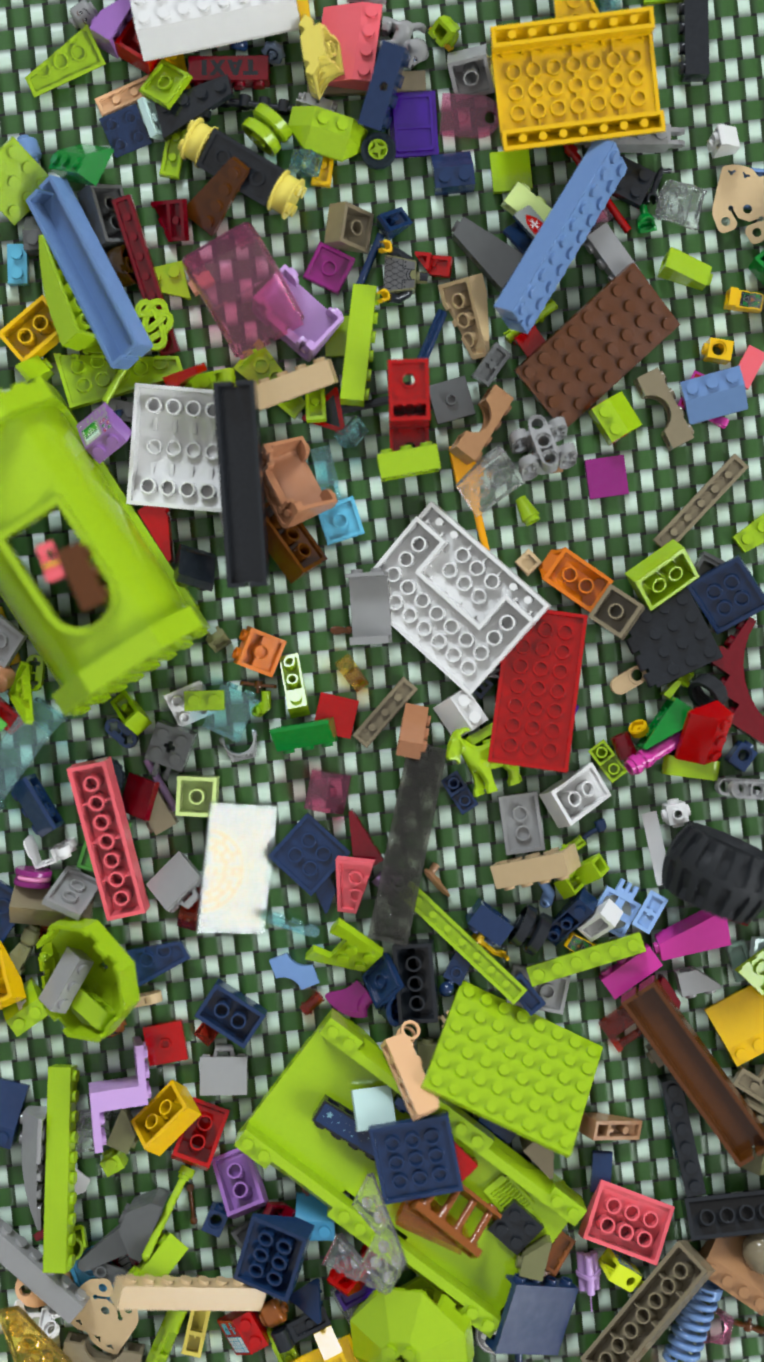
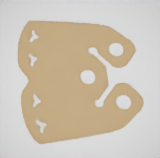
(737, 192)
(108, 1325)

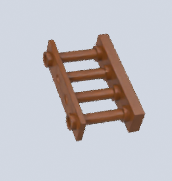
(454, 1232)

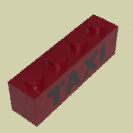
(242, 70)

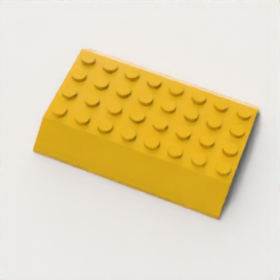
(576, 79)

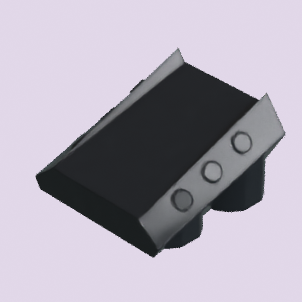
(194, 568)

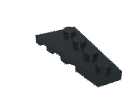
(193, 104)

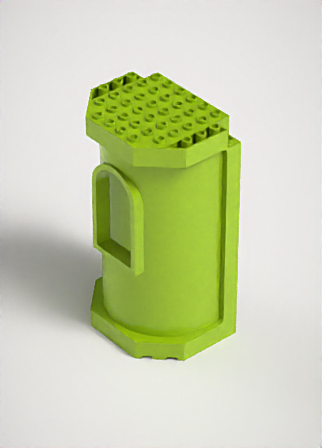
(147, 611)

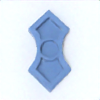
(286, 967)

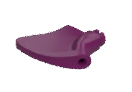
(351, 1000)

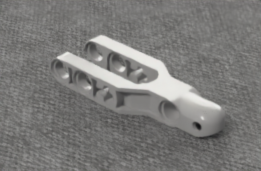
(747, 788)

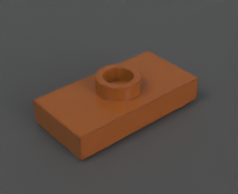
(559, 1251)

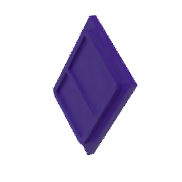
(415, 124)

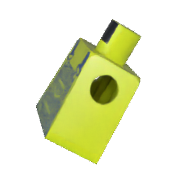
(620, 1270)

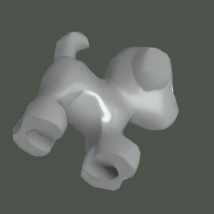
(402, 36)

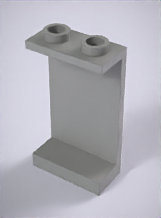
(370, 607)

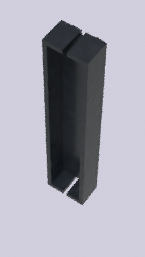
(241, 483)

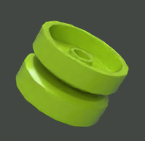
(266, 129)

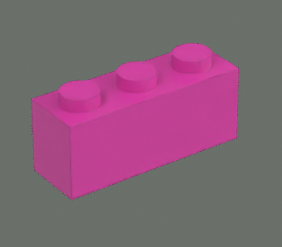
(629, 971)

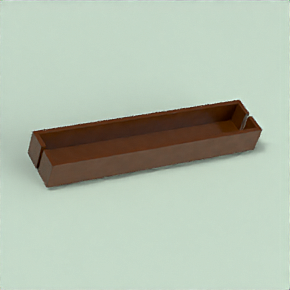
(695, 1070)

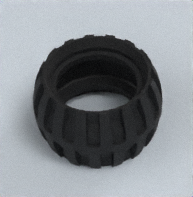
(715, 873)

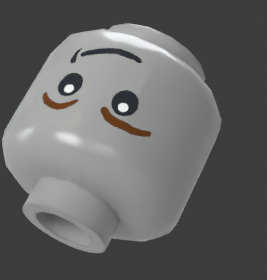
(82, 14)

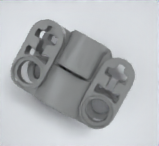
(549, 433)

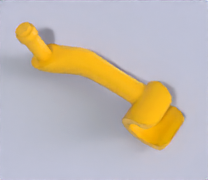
(496, 952)

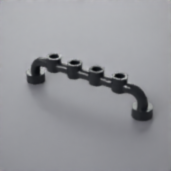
(245, 103)

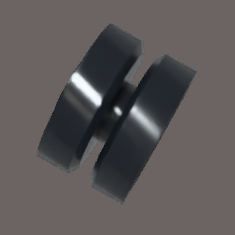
(530, 929)

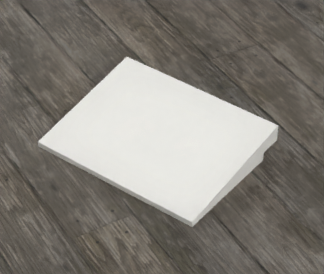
(456, 598)

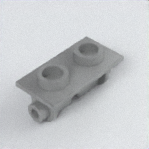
(306, 99)

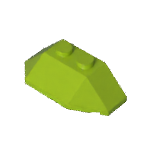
(326, 132)

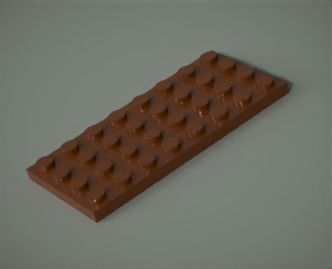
(597, 346)

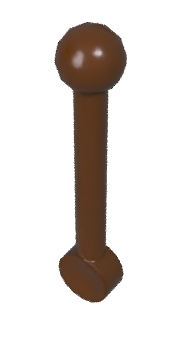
(190, 1187)

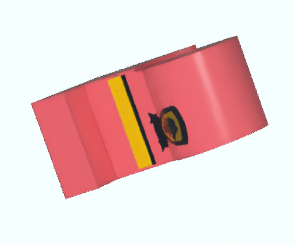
(50, 562)

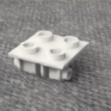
(176, 704)

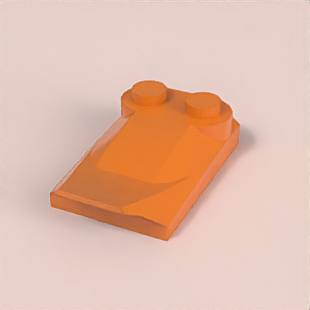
(574, 578)

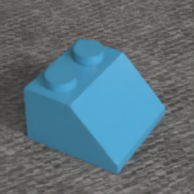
(315, 1212)

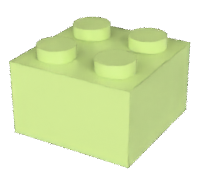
(195, 794)

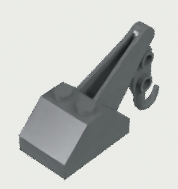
(128, 1237)

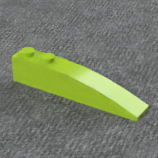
(64, 309)

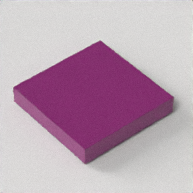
(329, 268)
(606, 477)

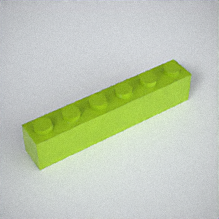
(358, 345)

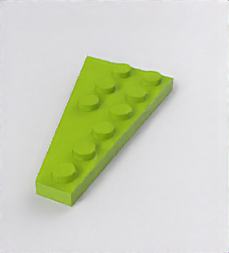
(89, 376)

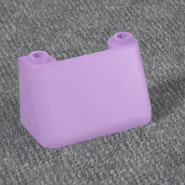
(318, 321)

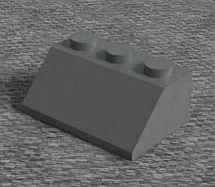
(100, 213)

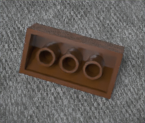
(292, 547)

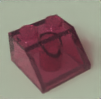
(327, 791)

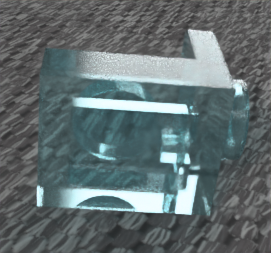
(351, 433)

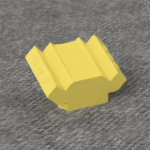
(320, 56)

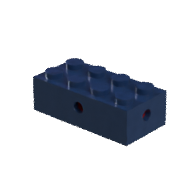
(387, 71)

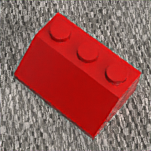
(704, 733)

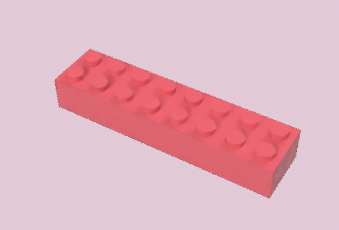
(108, 838)

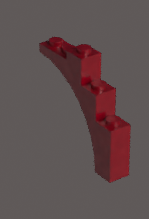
(746, 715)

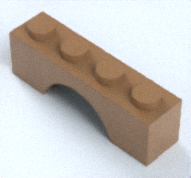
(493, 406)

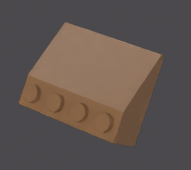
(733, 1273)

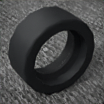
(710, 683)

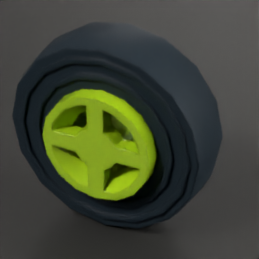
(375, 144)

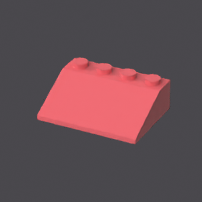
(358, 31)
(627, 1222)

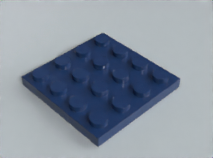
(415, 1158)

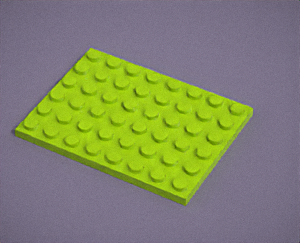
(513, 1068)

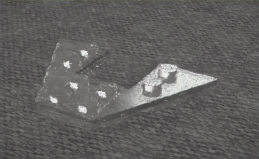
(385, 1255)

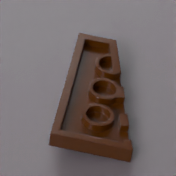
(215, 198)

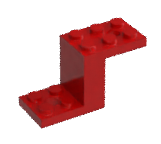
(408, 404)

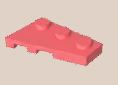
(351, 881)

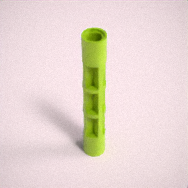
(166, 1336)

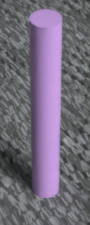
(162, 786)

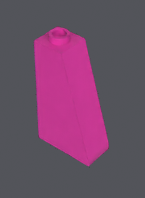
(692, 935)

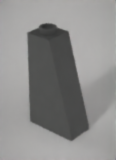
(487, 252)

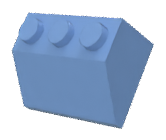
(714, 395)

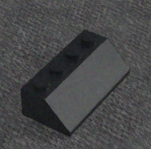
(418, 972)

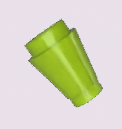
(528, 513)

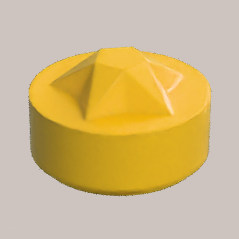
(638, 728)

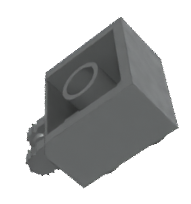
(161, 754)

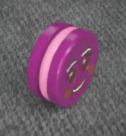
(30, 878)

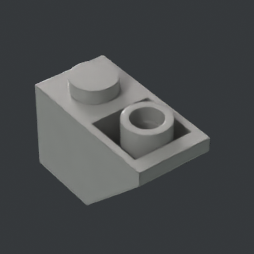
(693, 981)

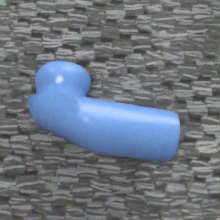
(547, 895)

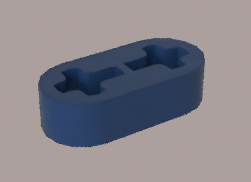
(118, 735)

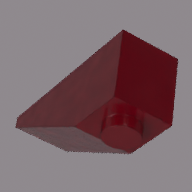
(361, 841)

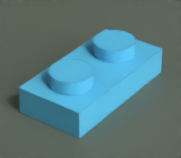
(17, 265)

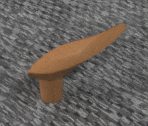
(430, 874)

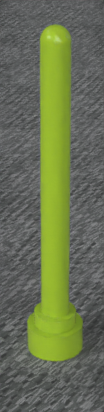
(185, 1174)

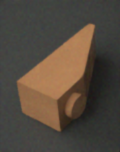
(610, 1127)

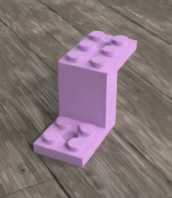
(119, 1093)

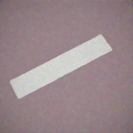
(655, 843)

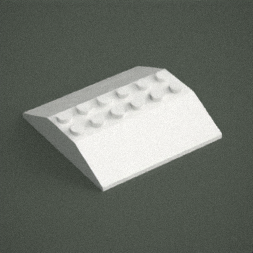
(174, 449)

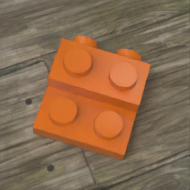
(258, 651)

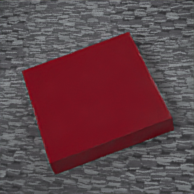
(139, 796)

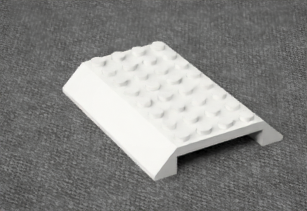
(188, 26)

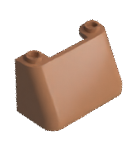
(291, 484)

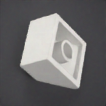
(460, 711)

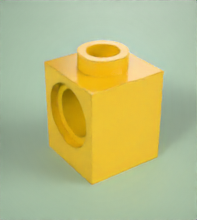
(725, 347)

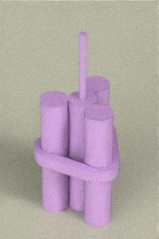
(588, 1273)

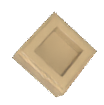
(528, 562)

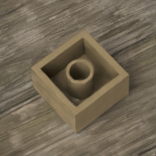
(616, 612)

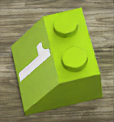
(26, 1012)

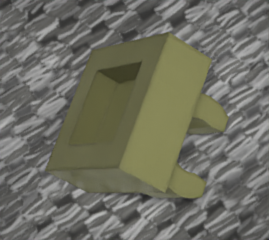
(218, 639)

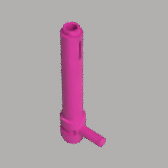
(645, 758)

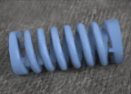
(688, 1324)

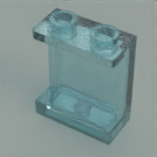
(236, 715)

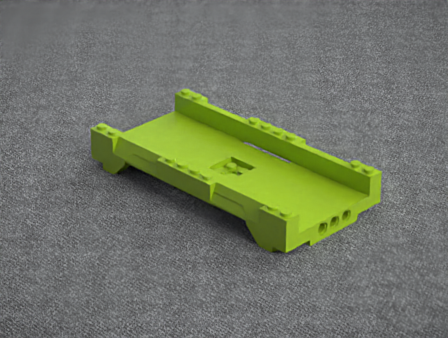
(283, 1135)

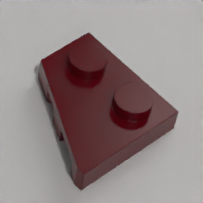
(173, 219)

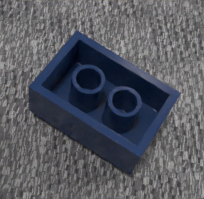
(231, 1013)

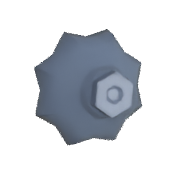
(274, 51)

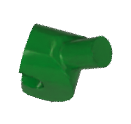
(645, 221)

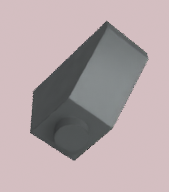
(30, 236)

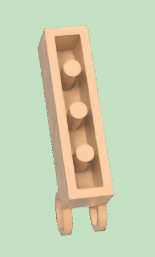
(408, 1071)

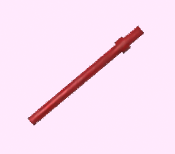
(571, 151)

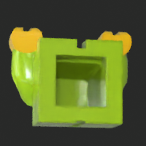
(445, 32)

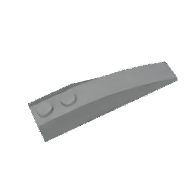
(34, 1158)

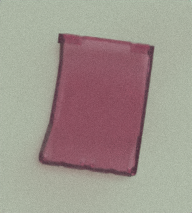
(243, 289)

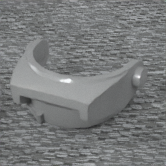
(250, 753)

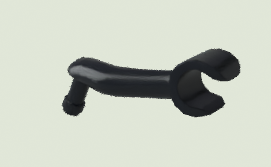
(652, 195)

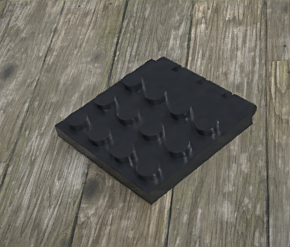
(672, 640)

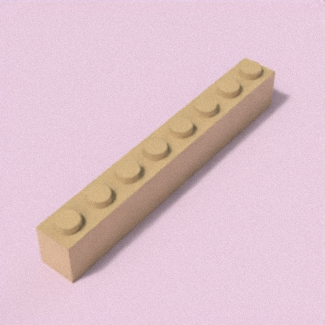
(184, 1293)

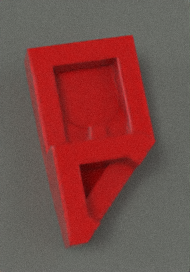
(436, 265)

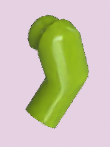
(263, 706)

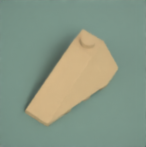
(469, 309)

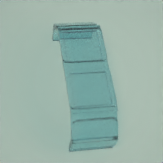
(24, 742)

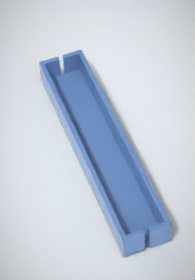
(561, 236)
(89, 273)

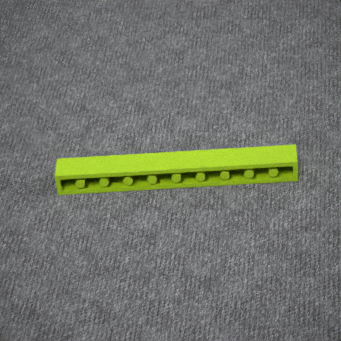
(60, 1168)

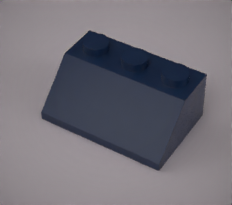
(37, 805)

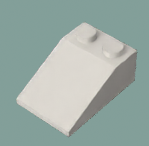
(575, 795)

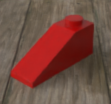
(159, 525)

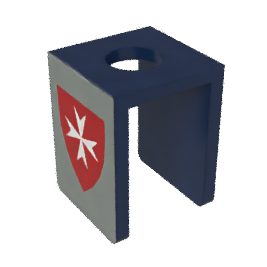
(524, 229)

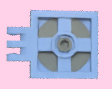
(624, 900)

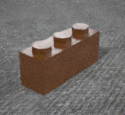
(83, 576)

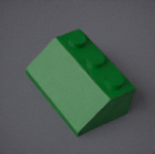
(81, 163)
(304, 735)

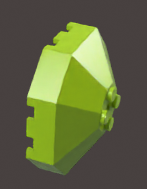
(115, 984)
(411, 1327)

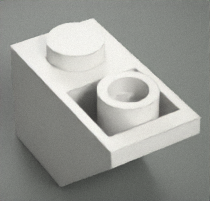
(723, 141)

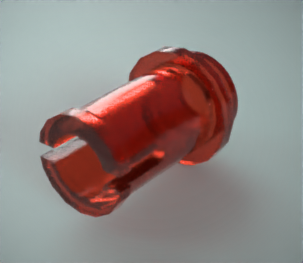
(310, 1004)

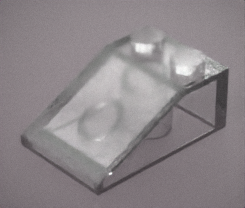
(489, 481)

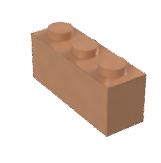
(413, 731)

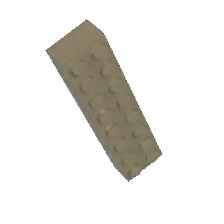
(652, 1307)

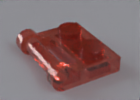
(615, 1024)

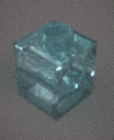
(305, 162)

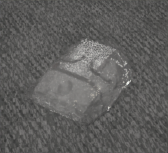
(680, 204)

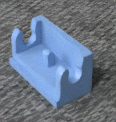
(650, 911)

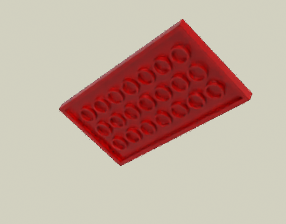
(539, 695)

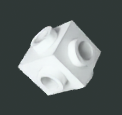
(669, 809)

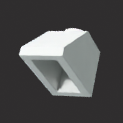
(601, 921)

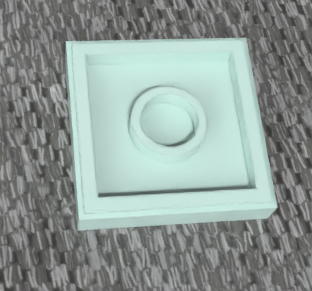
(372, 1107)

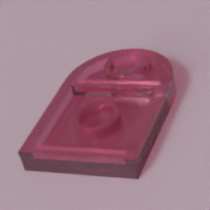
(465, 116)

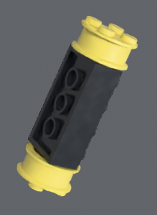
(265, 181)

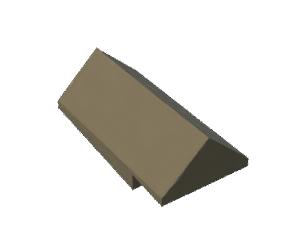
(27, 908)

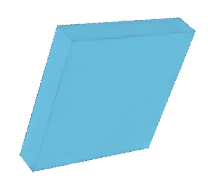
(341, 521)

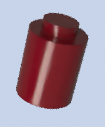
(623, 745)

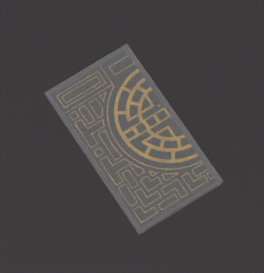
(236, 868)

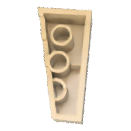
(536, 868)

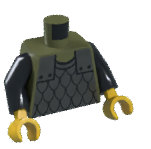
(399, 275)

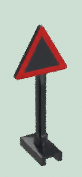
(335, 411)

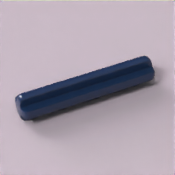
(432, 334)

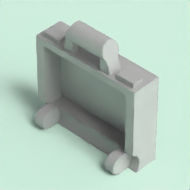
(175, 883)
(223, 1072)

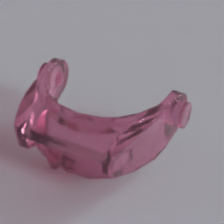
(724, 1337)

